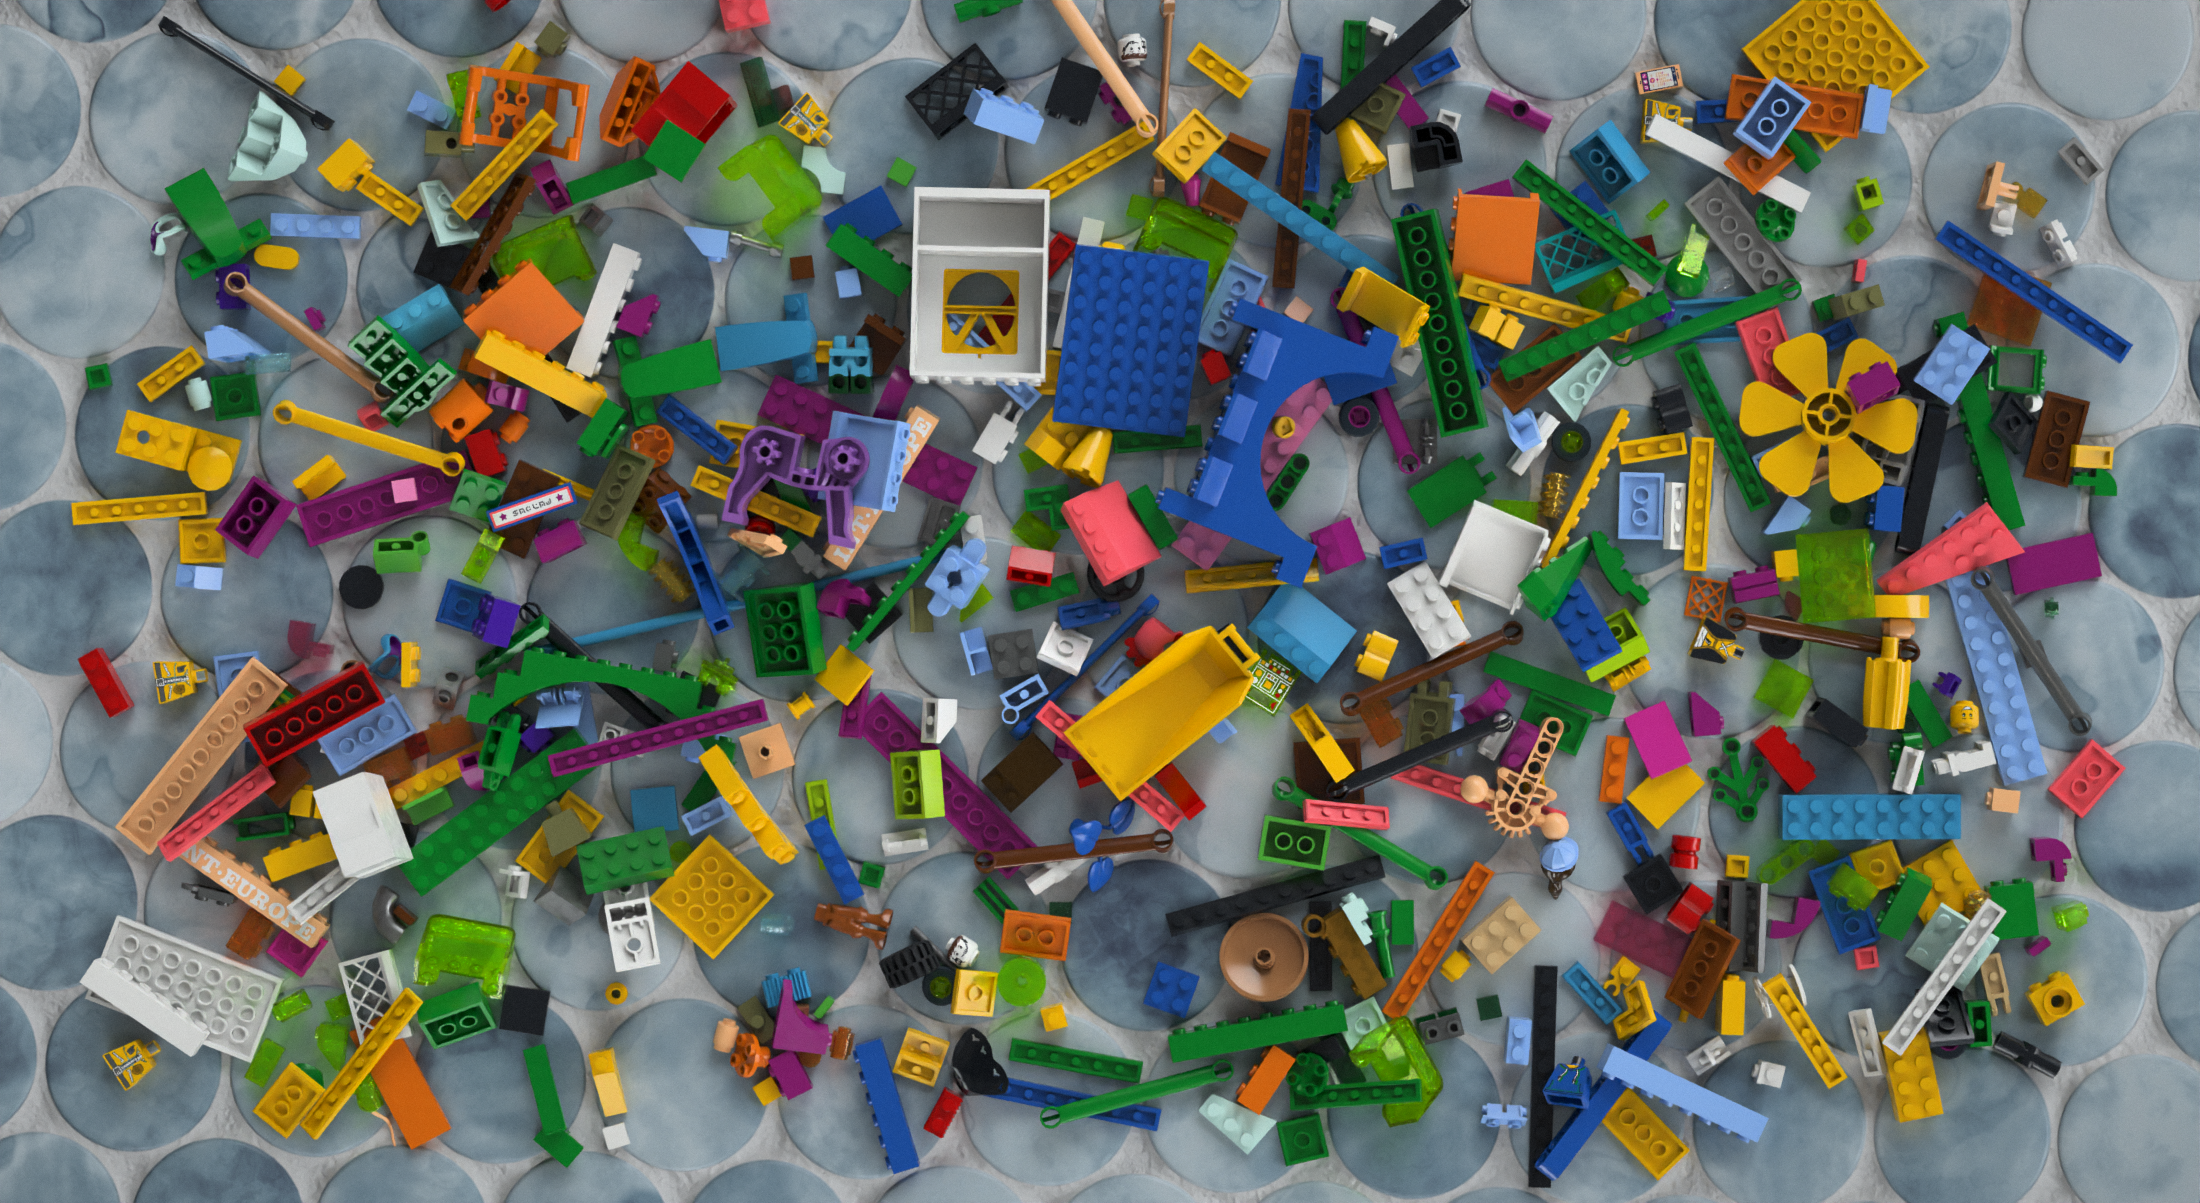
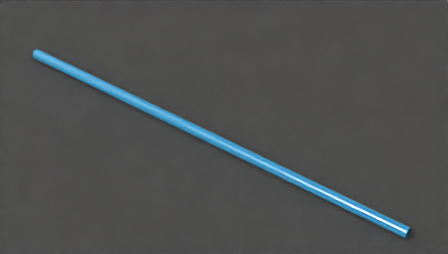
(733, 605)

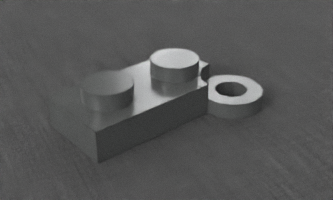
(204, 893)

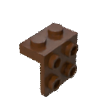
(884, 340)
(656, 486)

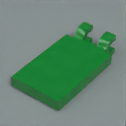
(1450, 489)

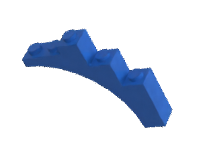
(697, 562)

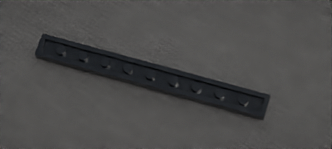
(1275, 895)
(1542, 1068)

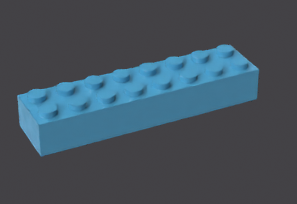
(1869, 816)

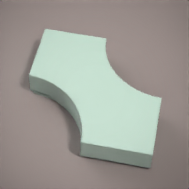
(816, 161)

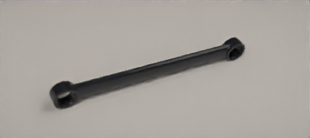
(315, 115)
(620, 694)
(1420, 755)

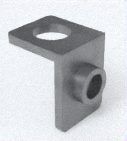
(445, 690)

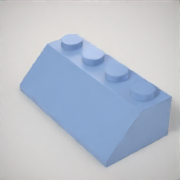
(231, 346)

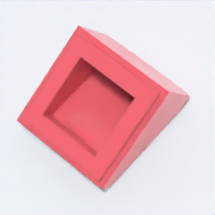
(371, 417)

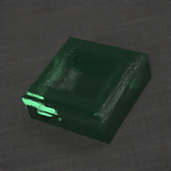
(1488, 1007)

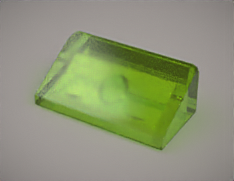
(1035, 532)

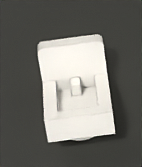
(517, 881)

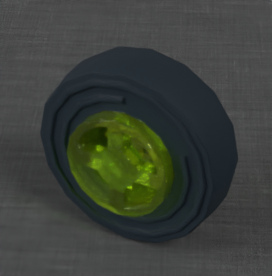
(1577, 437)
(934, 990)

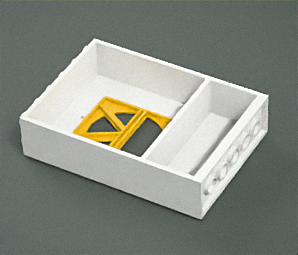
(979, 233)

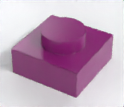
(315, 318)

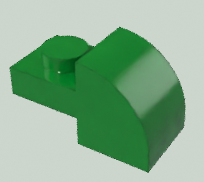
(2100, 482)

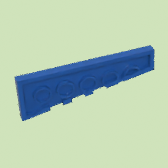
(1308, 96)

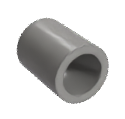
(707, 521)

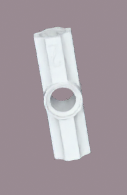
(1521, 460)
(1052, 873)

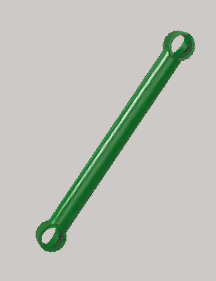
(1707, 322)
(1369, 839)
(1136, 1094)

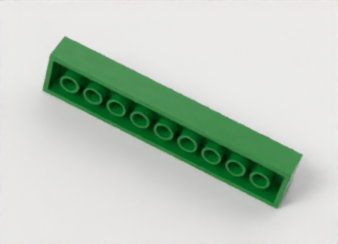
(1444, 334)
(491, 817)

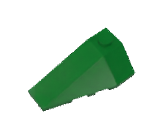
(1548, 587)

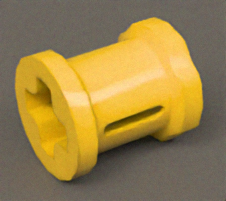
(801, 705)

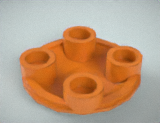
(653, 442)

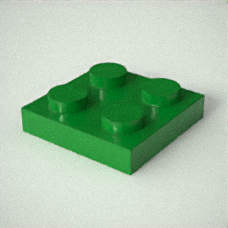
(476, 494)

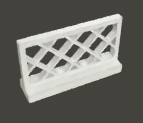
(393, 987)

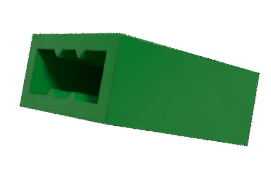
(2020, 905)

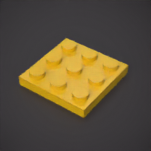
(1950, 879)

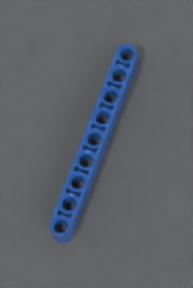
(1602, 1098)

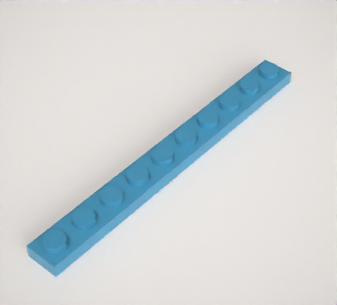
(1293, 217)

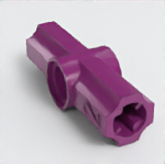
(1532, 116)

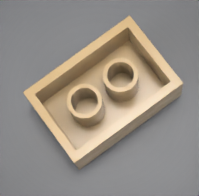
(1500, 934)

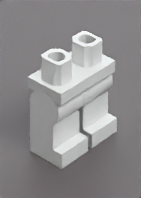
(1964, 761)

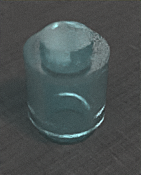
(777, 924)

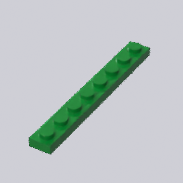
(1590, 223)
(1585, 336)
(1722, 427)
(901, 587)

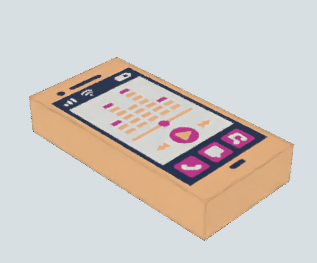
(1658, 79)

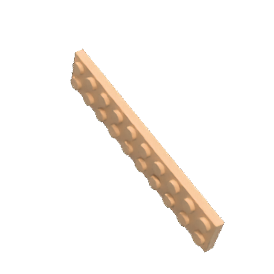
(200, 756)

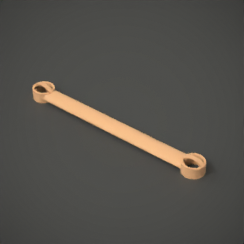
(1106, 66)

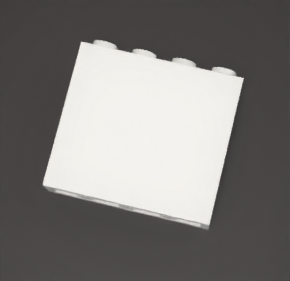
(1494, 555)

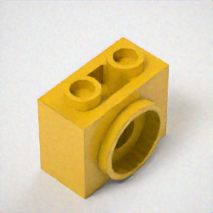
(2041, 994)

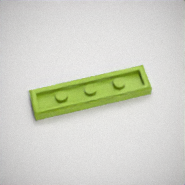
(819, 805)

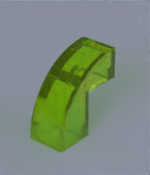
(629, 542)

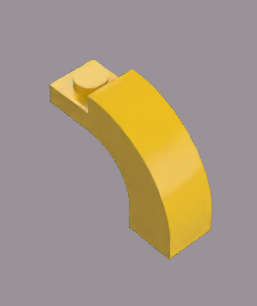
(1902, 606)

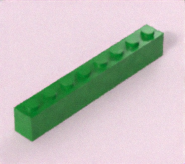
(1257, 1032)

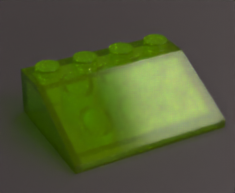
(1835, 575)

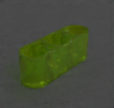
(1774, 862)

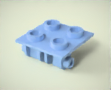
(559, 707)

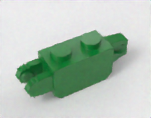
(499, 749)

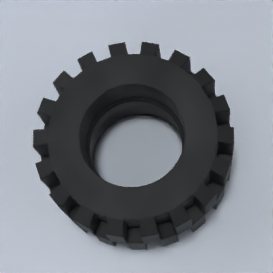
(909, 964)

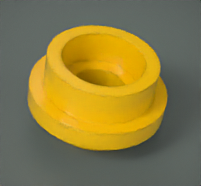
(616, 986)

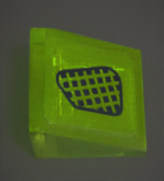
(1859, 228)

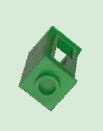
(244, 832)

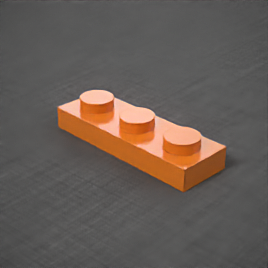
(1613, 769)

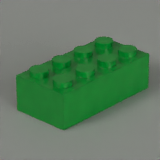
(625, 860)

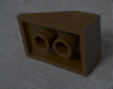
(1022, 772)

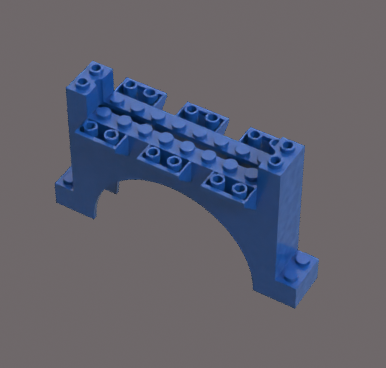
(1229, 483)

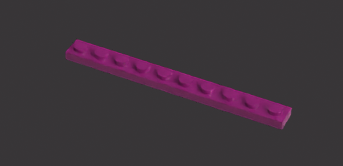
(658, 737)

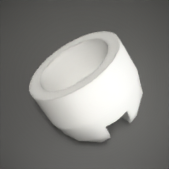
(2033, 402)

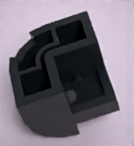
(1434, 146)

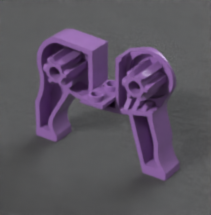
(777, 455)

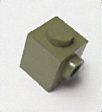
(552, 40)

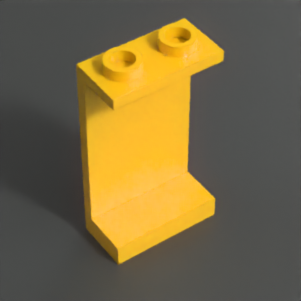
(1384, 305)

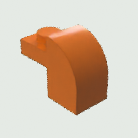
(475, 366)

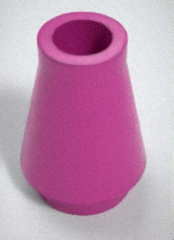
(1191, 190)

